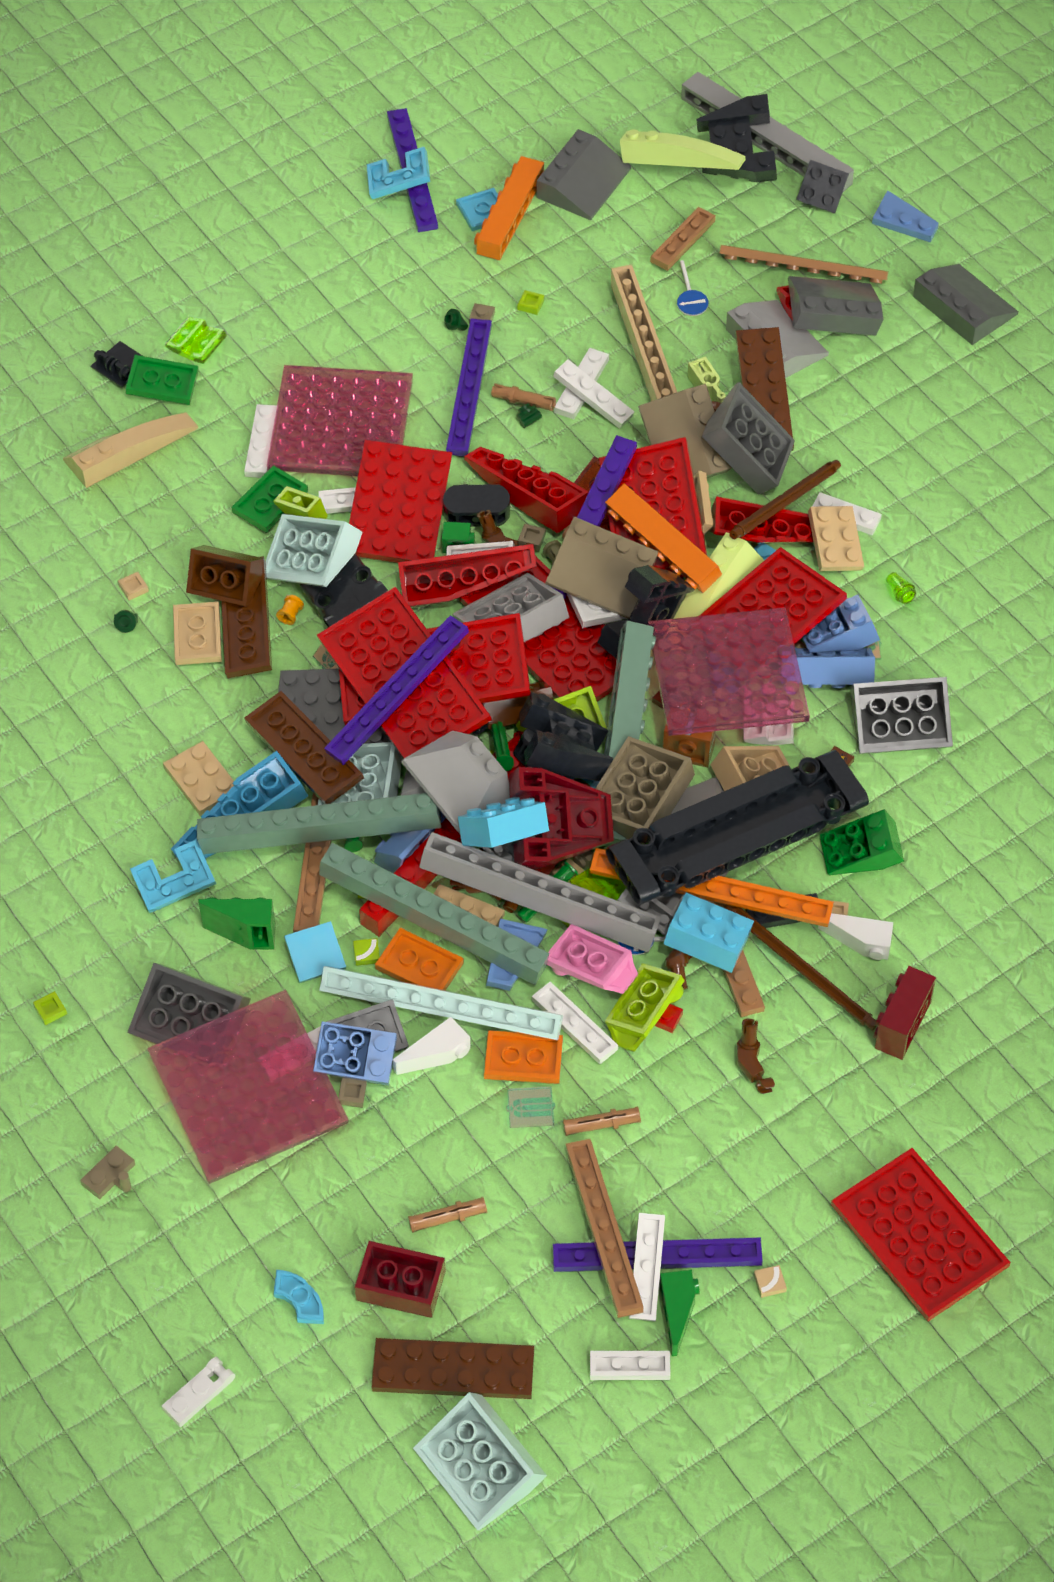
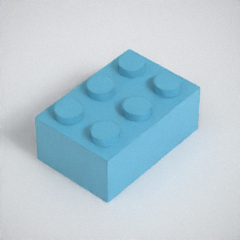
(503, 822)
(708, 932)

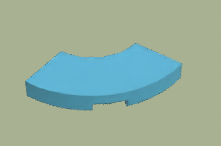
(300, 1295)

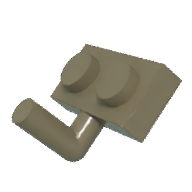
(109, 1172)

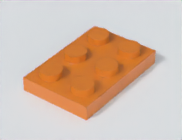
(418, 961)
(523, 1057)

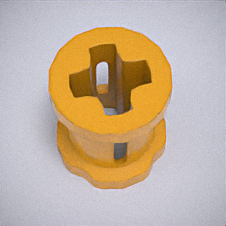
(290, 609)

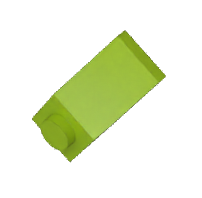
(300, 503)

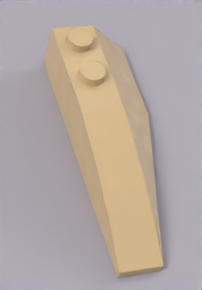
(124, 448)

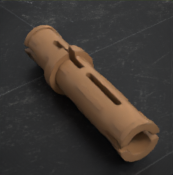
(514, 394)
(601, 1121)
(448, 1214)

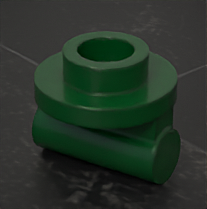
(454, 320)
(528, 415)
(125, 620)

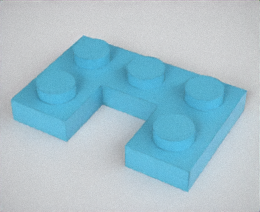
(386, 183)
(192, 879)

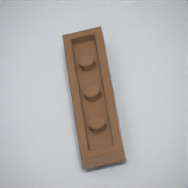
(682, 238)

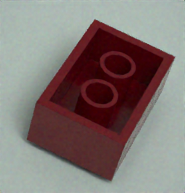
(904, 1012)
(400, 1279)

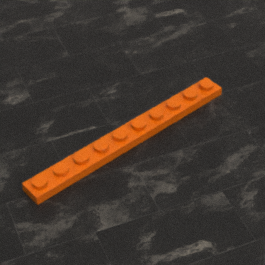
(743, 895)

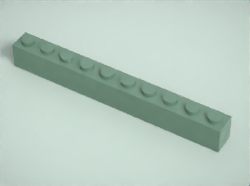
(629, 689)
(317, 823)
(433, 913)

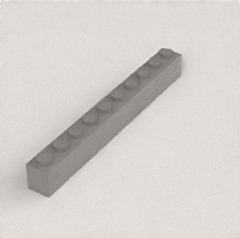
(787, 145)
(540, 892)

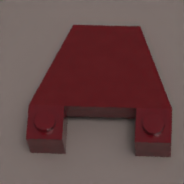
(575, 812)

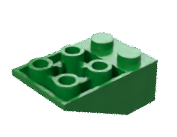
(862, 845)
(241, 920)

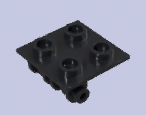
(822, 186)
(115, 363)

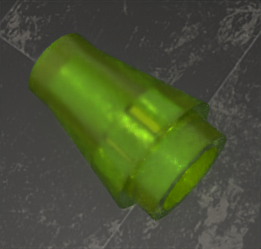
(901, 588)

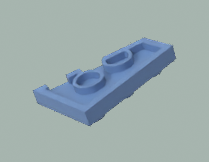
(534, 935)

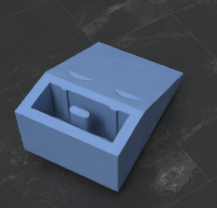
(843, 629)
(355, 1053)

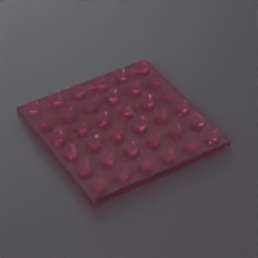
(330, 414)
(728, 672)
(247, 1086)

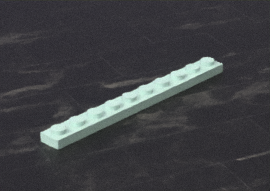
(442, 1002)

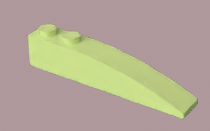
(676, 150)
(735, 560)

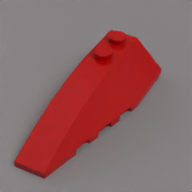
(540, 495)
(781, 527)
(459, 574)

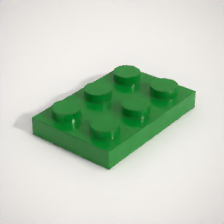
(162, 379)
(258, 502)

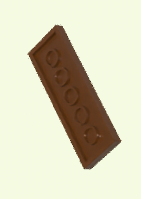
(763, 371)
(247, 634)
(302, 748)
(453, 1368)

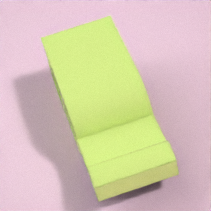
(705, 375)

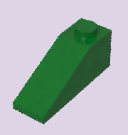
(678, 1299)

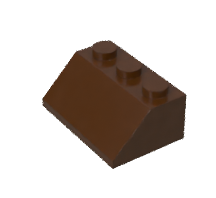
(223, 574)
(508, 710)

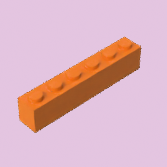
(509, 208)
(663, 537)

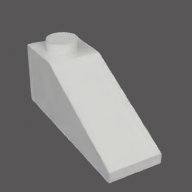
(863, 935)
(435, 1049)

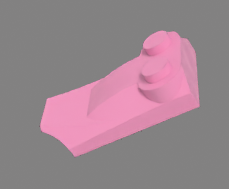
(592, 960)

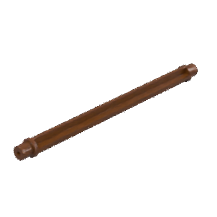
(785, 499)
(808, 971)

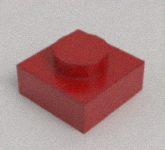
(670, 1018)

